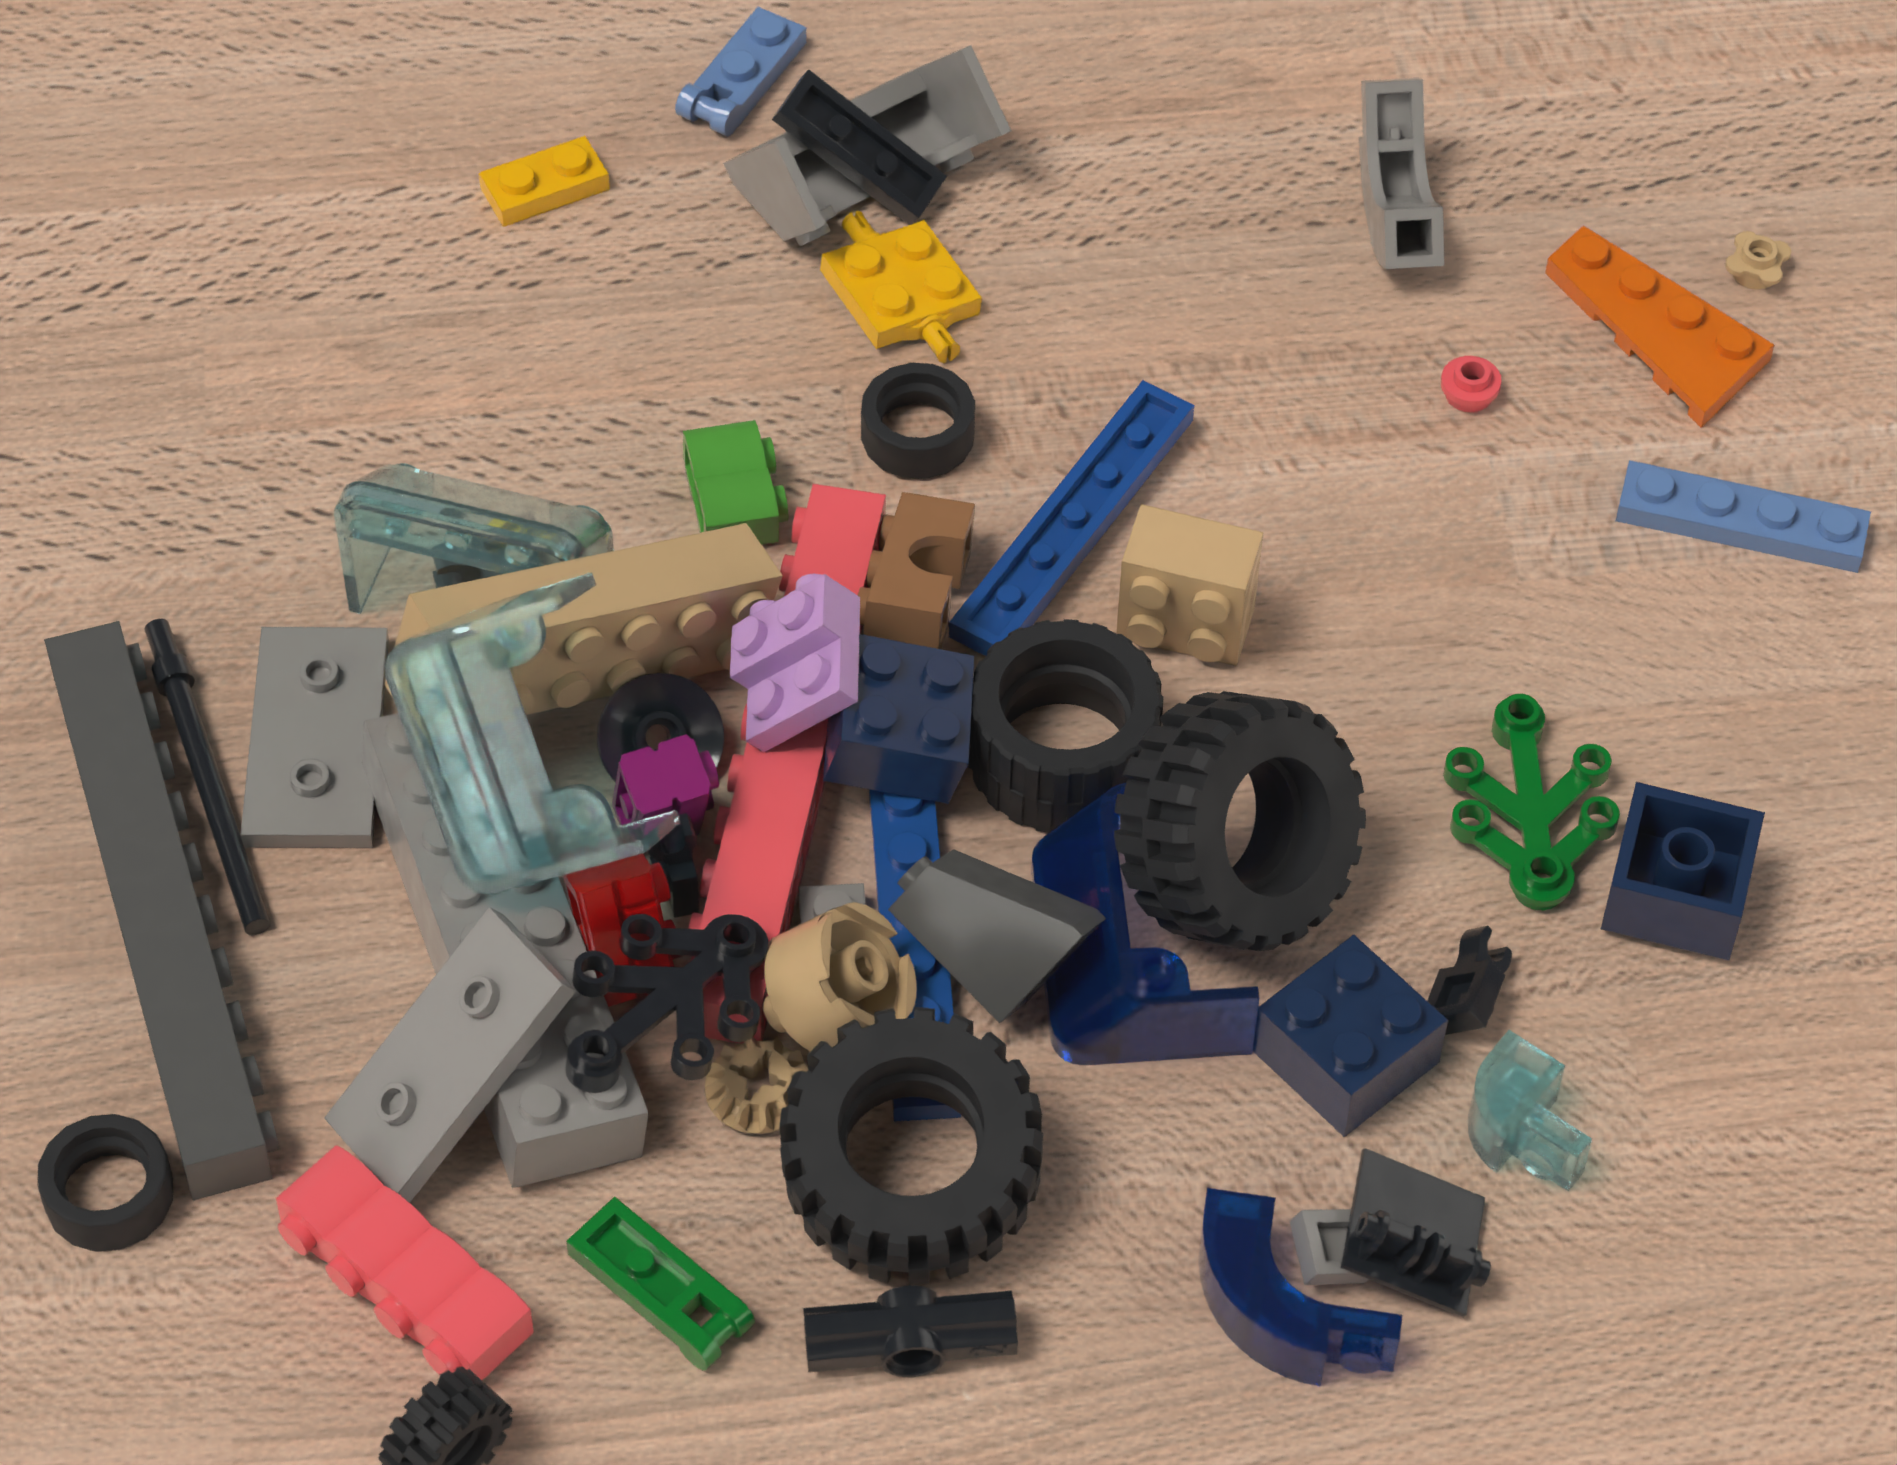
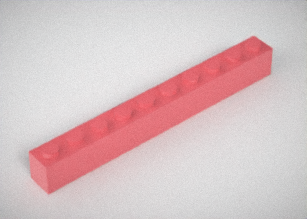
(780, 790)

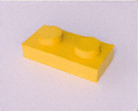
(544, 181)

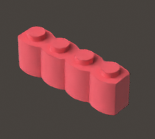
(402, 1265)

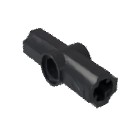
(910, 1331)

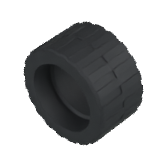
(1057, 666)

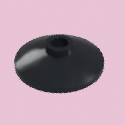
(661, 700)

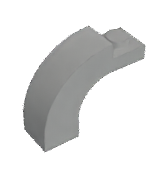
(1397, 196)

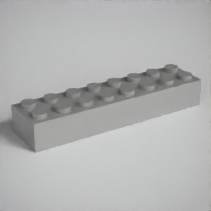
(537, 1115)

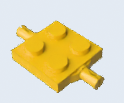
(901, 285)

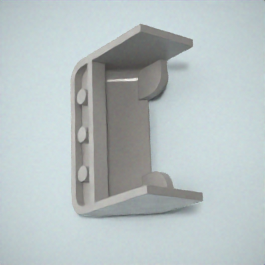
(932, 109)

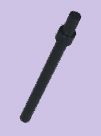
(175, 680)

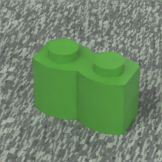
(731, 479)

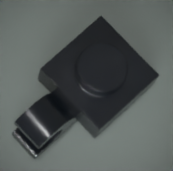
(676, 859)
(1470, 988)

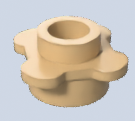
(1757, 260)

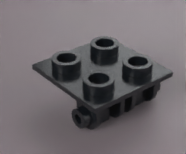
(1415, 1233)

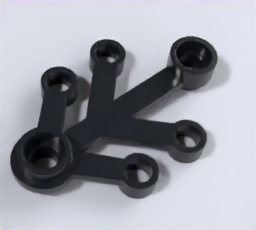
(669, 991)

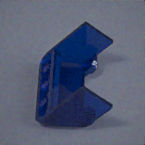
(1120, 1000)

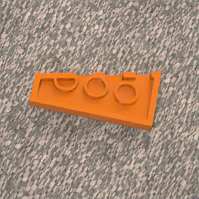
(1673, 331)

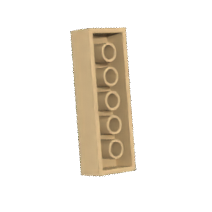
(649, 613)

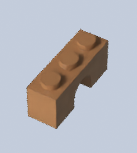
(916, 567)

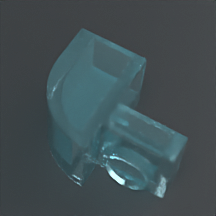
(1513, 1114)

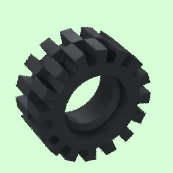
(449, 1424)

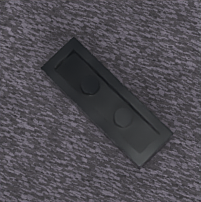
(859, 147)

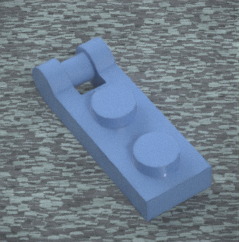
(742, 71)

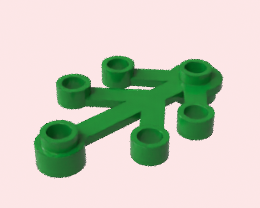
(1531, 808)

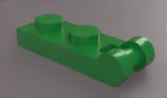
(659, 1282)

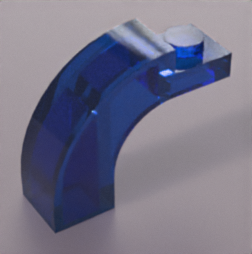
(1267, 1313)

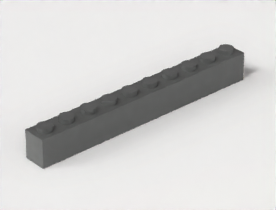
(159, 914)

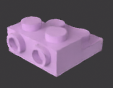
(797, 659)

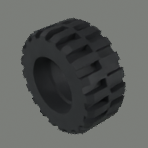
(1180, 806)
(897, 1062)

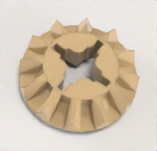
(727, 1087)

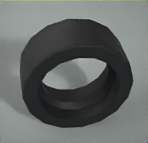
(914, 455)
(85, 1142)

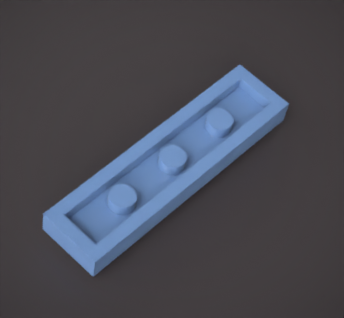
(1743, 516)

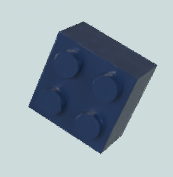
(908, 722)
(1683, 871)
(1349, 1035)

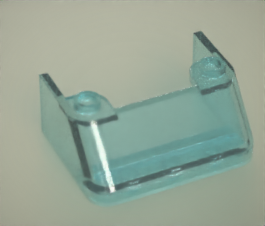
(455, 523)
(482, 757)

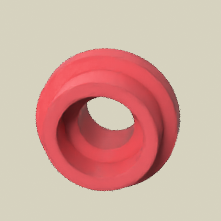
(1470, 383)

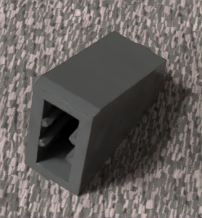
(991, 927)

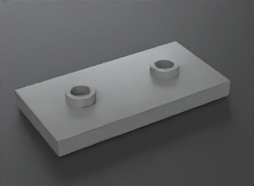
(308, 737)
(449, 1054)

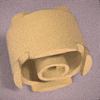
(836, 973)

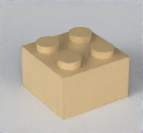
(1188, 584)

